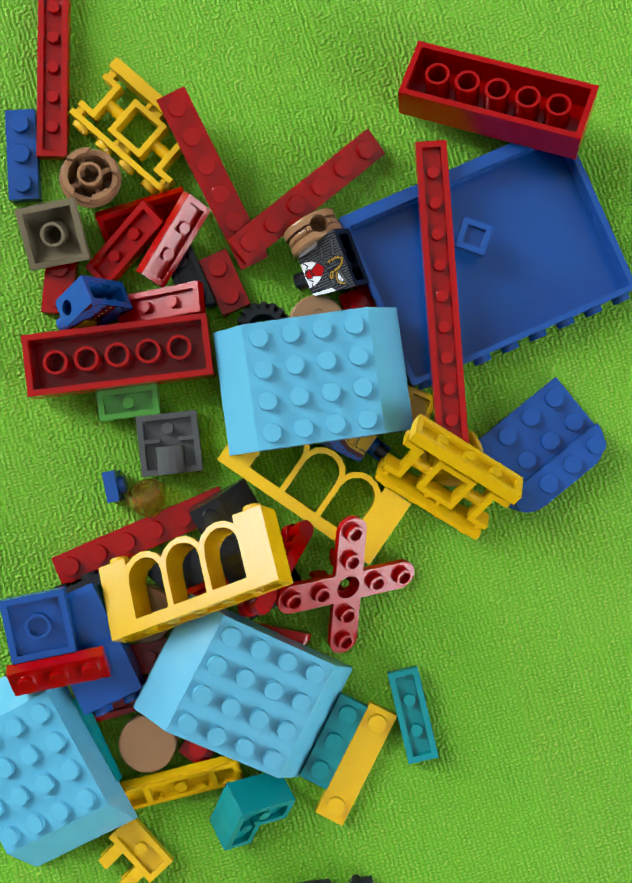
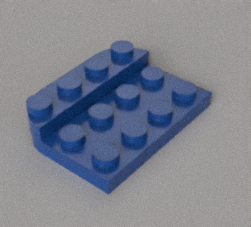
(546, 444)

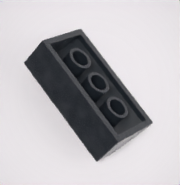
(221, 508)

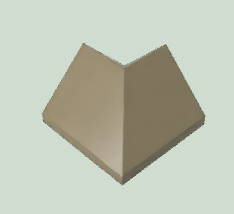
(52, 233)

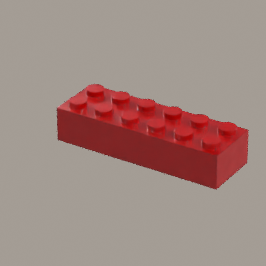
(497, 99)
(118, 356)

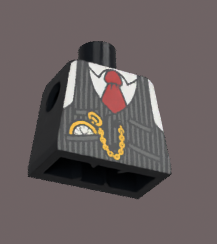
(331, 265)

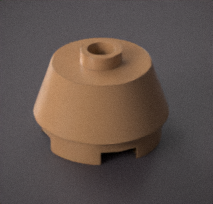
(90, 177)

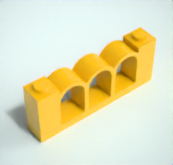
(380, 517)
(263, 561)

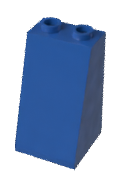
(92, 631)

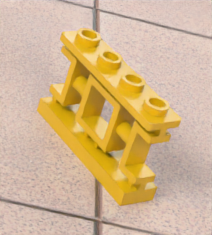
(121, 147)
(457, 459)

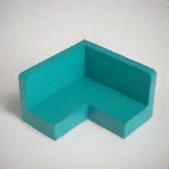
(247, 805)

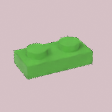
(128, 402)

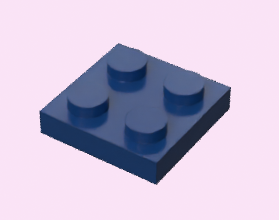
(38, 625)

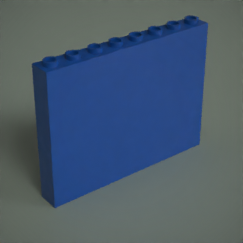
(540, 269)

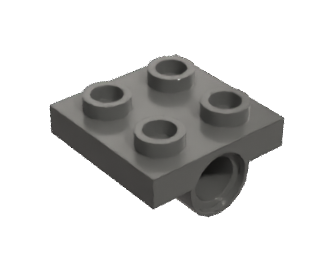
(169, 443)

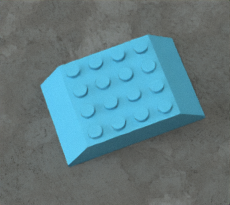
(312, 379)
(242, 691)
(52, 778)

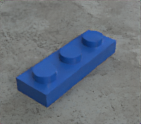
(22, 162)

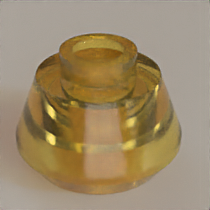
(147, 497)

